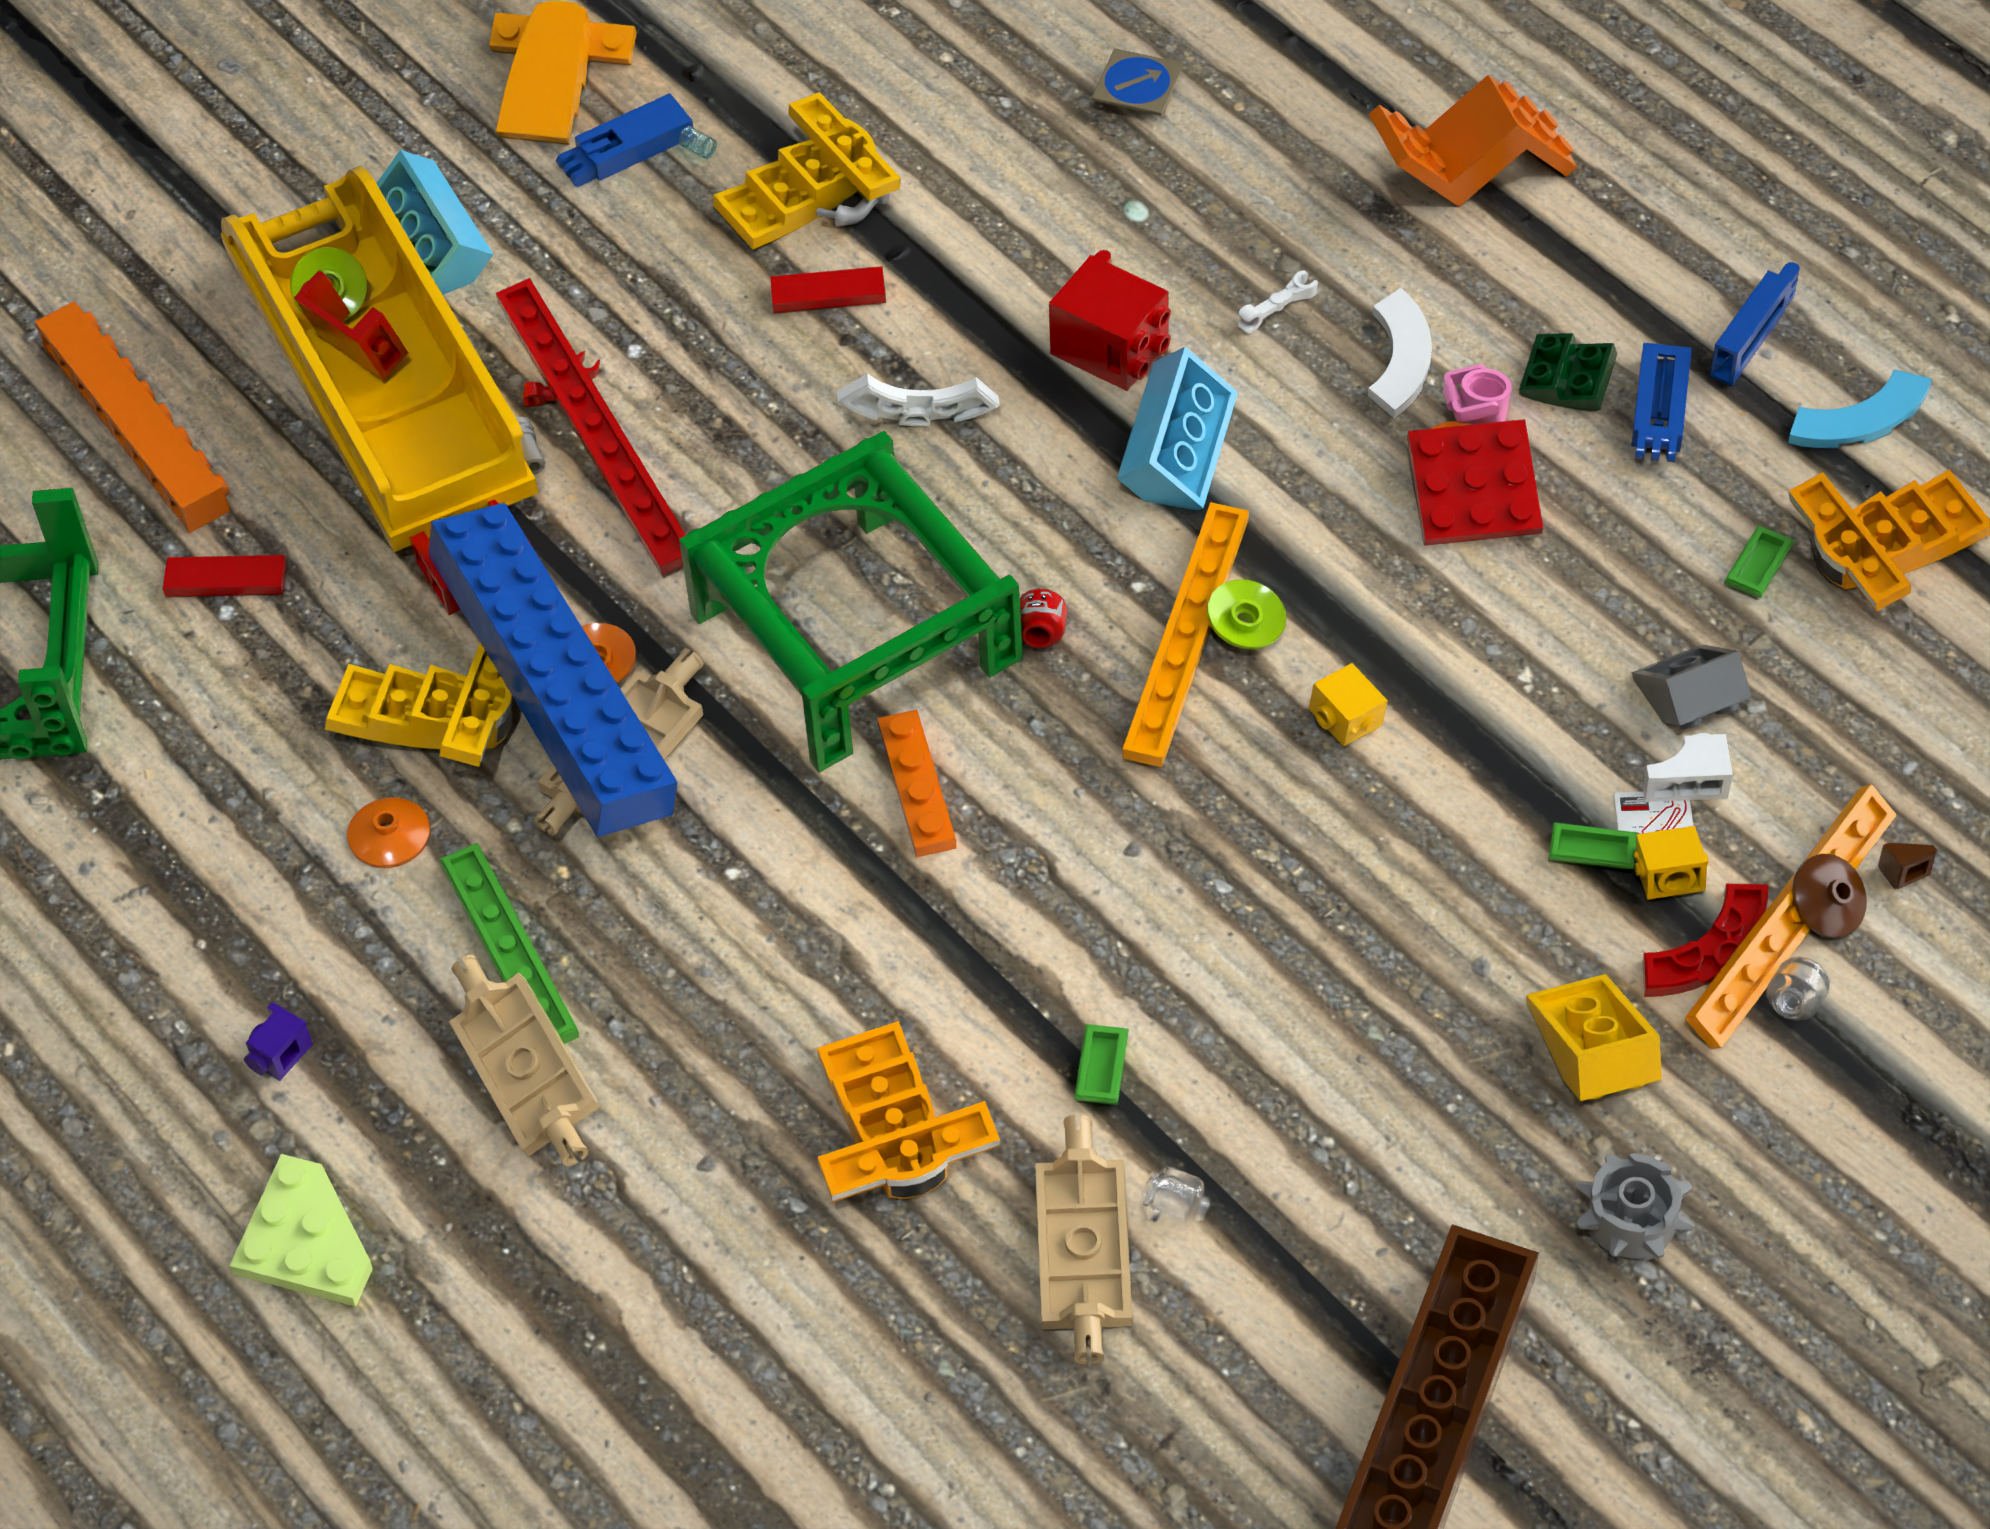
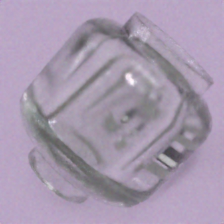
(1798, 988)
(1174, 1198)

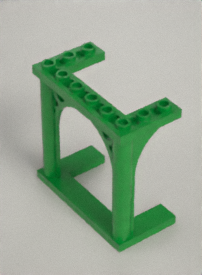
(881, 495)
(56, 689)

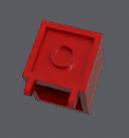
(1109, 322)

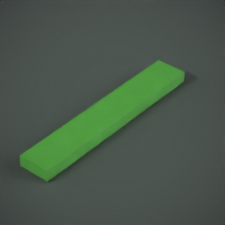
(502, 931)

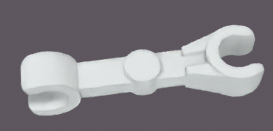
(1294, 291)

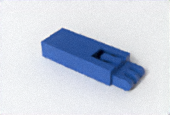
(625, 141)
(1753, 323)
(1661, 397)

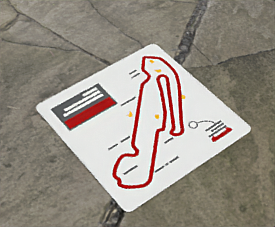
(1644, 817)

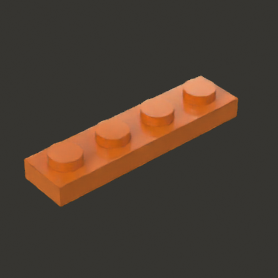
(917, 783)

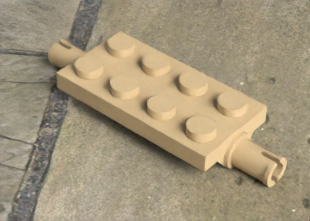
(664, 714)
(522, 1062)
(1083, 1242)

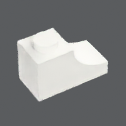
(1695, 773)

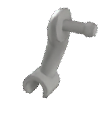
(852, 215)

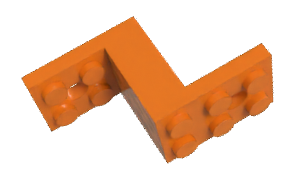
(1473, 140)

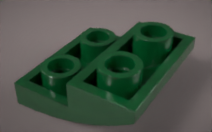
(1568, 372)

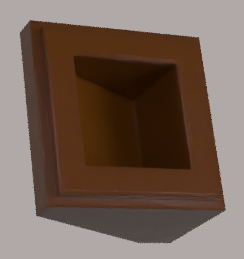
(1906, 862)

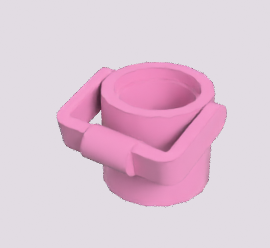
(1482, 395)

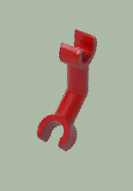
(537, 394)

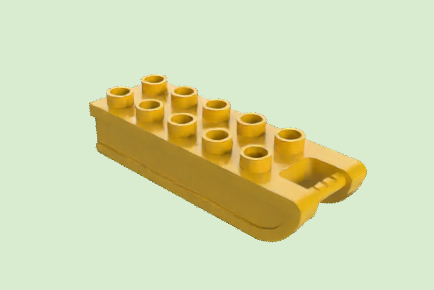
(437, 427)

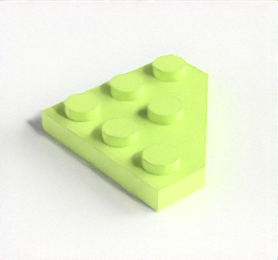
(303, 1237)

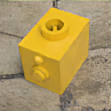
(1347, 704)
(1671, 862)

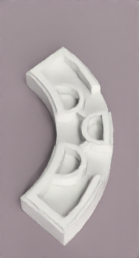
(1410, 354)
(917, 407)

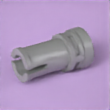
(530, 450)

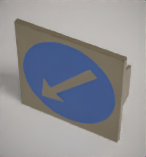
(1137, 82)

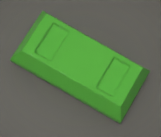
(1759, 562)
(1593, 846)
(1101, 1064)

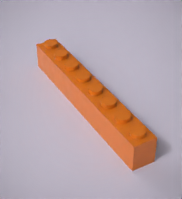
(133, 416)

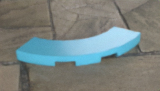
(1863, 421)

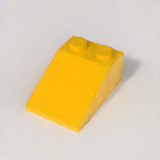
(1596, 1037)

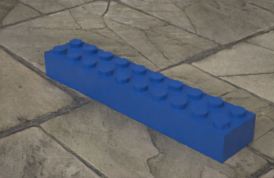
(552, 670)

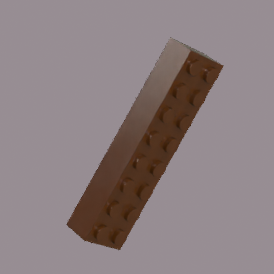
(1442, 1385)

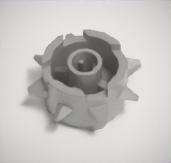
(1634, 1206)

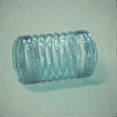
(694, 134)

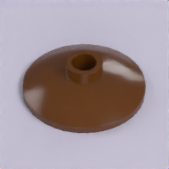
(1817, 897)

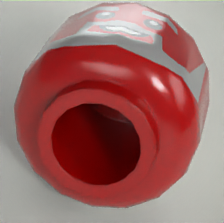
(1042, 617)

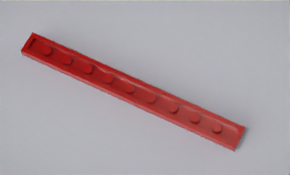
(594, 424)

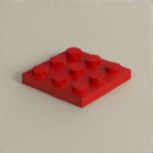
(1474, 482)

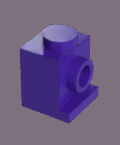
(277, 1043)

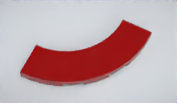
(1701, 960)

